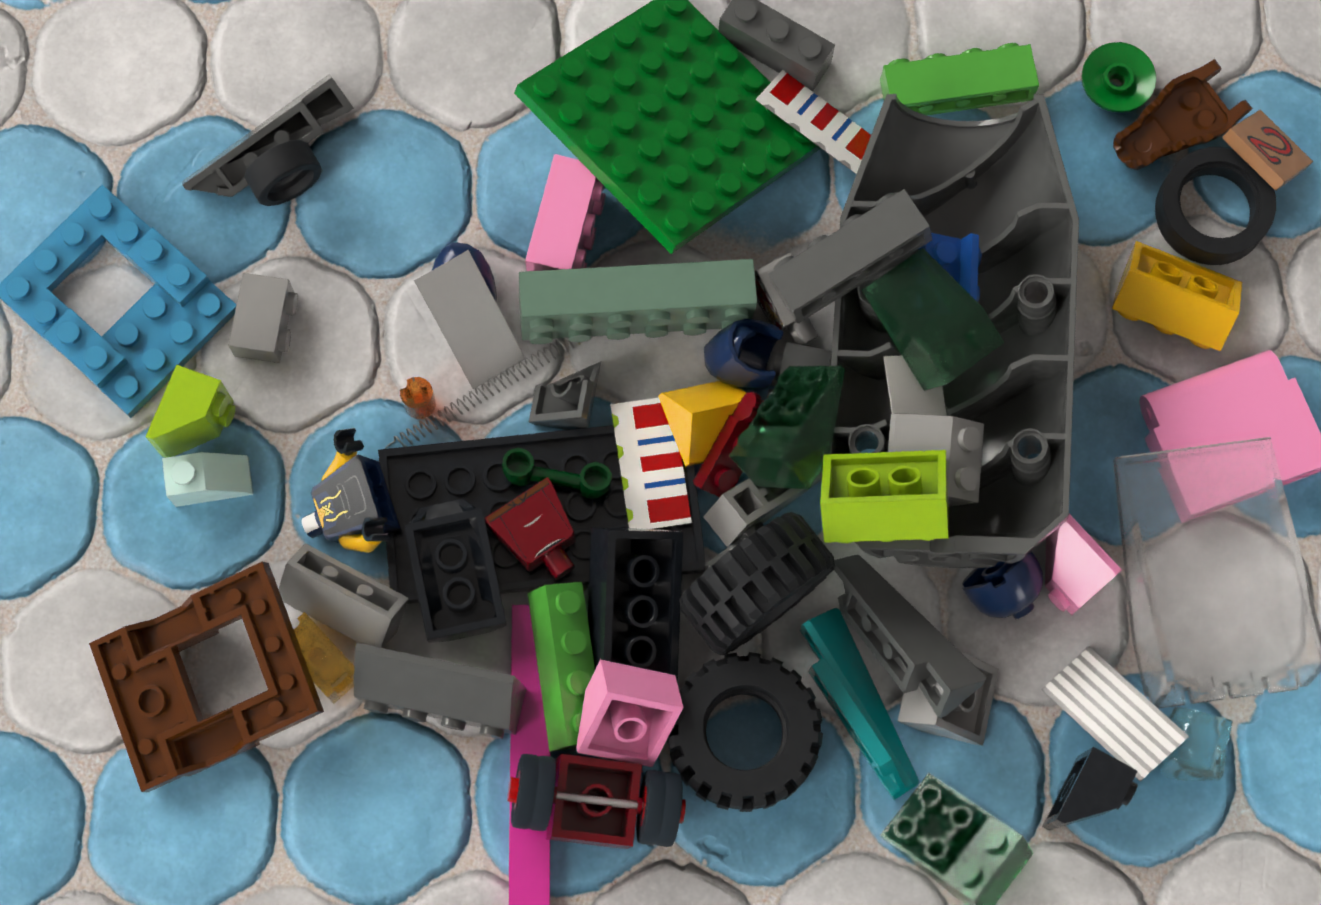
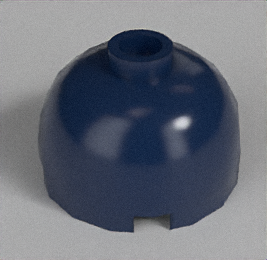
(1005, 587)

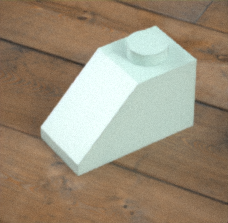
(206, 477)

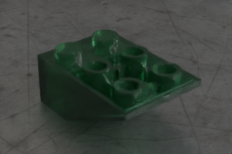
(792, 428)
(957, 843)

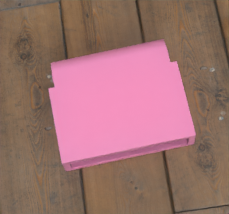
(1237, 404)

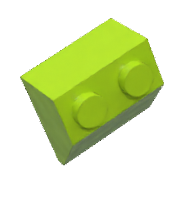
(190, 412)

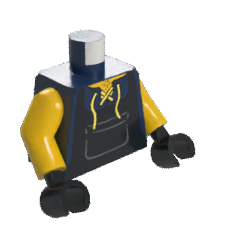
(352, 500)

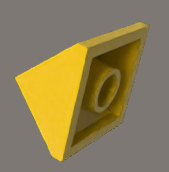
(698, 416)

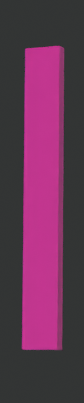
(527, 848)

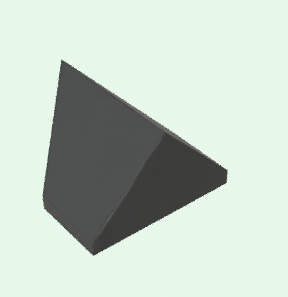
(566, 402)

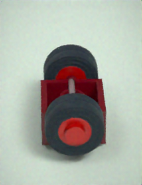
(596, 801)

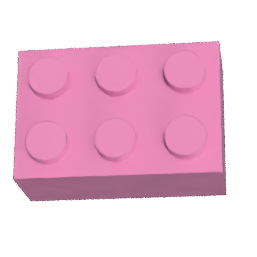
(565, 217)

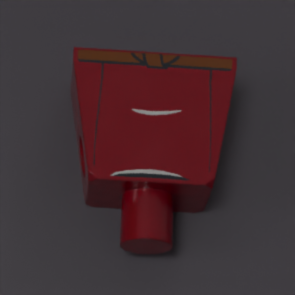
(535, 529)

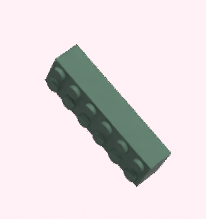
(635, 300)

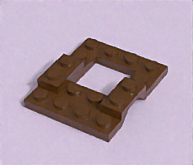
(155, 697)

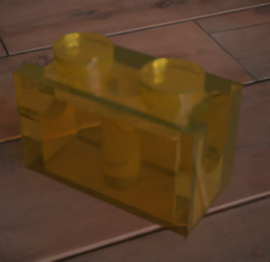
(324, 659)

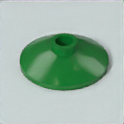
(1123, 63)

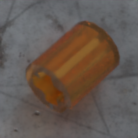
(418, 398)

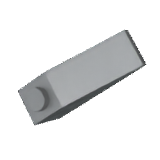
(747, 506)

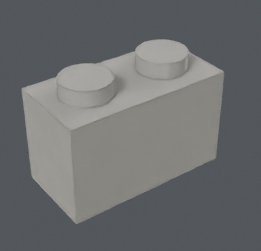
(262, 318)

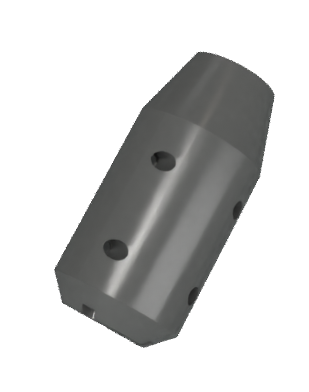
(1013, 192)

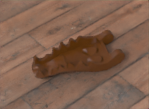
(1179, 118)

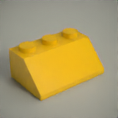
(1178, 297)

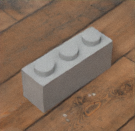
(341, 597)

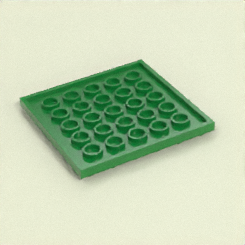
(666, 119)

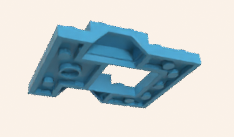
(152, 336)

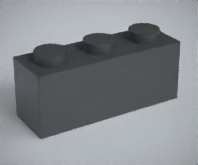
(777, 41)

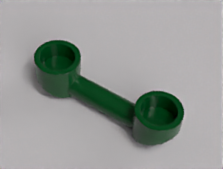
(520, 470)

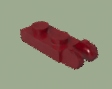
(718, 470)

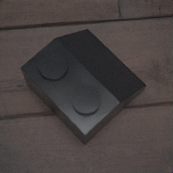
(1092, 789)

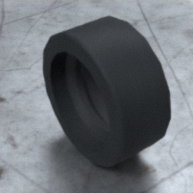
(283, 172)

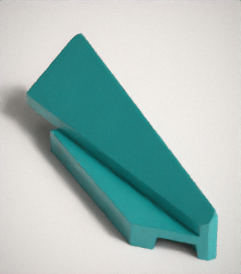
(856, 701)

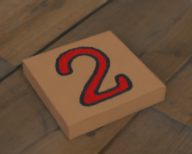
(1267, 149)

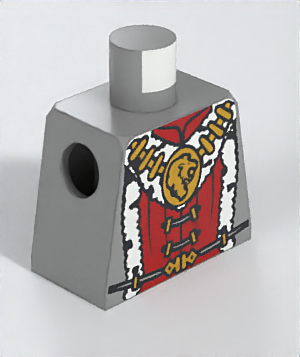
(775, 309)

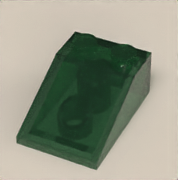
(932, 320)

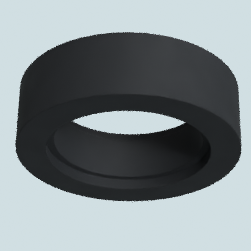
(1188, 240)

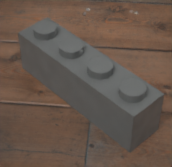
(850, 255)

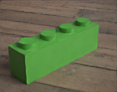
(963, 80)
(562, 658)

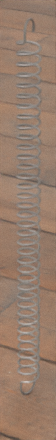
(495, 377)

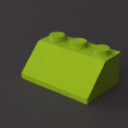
(884, 496)

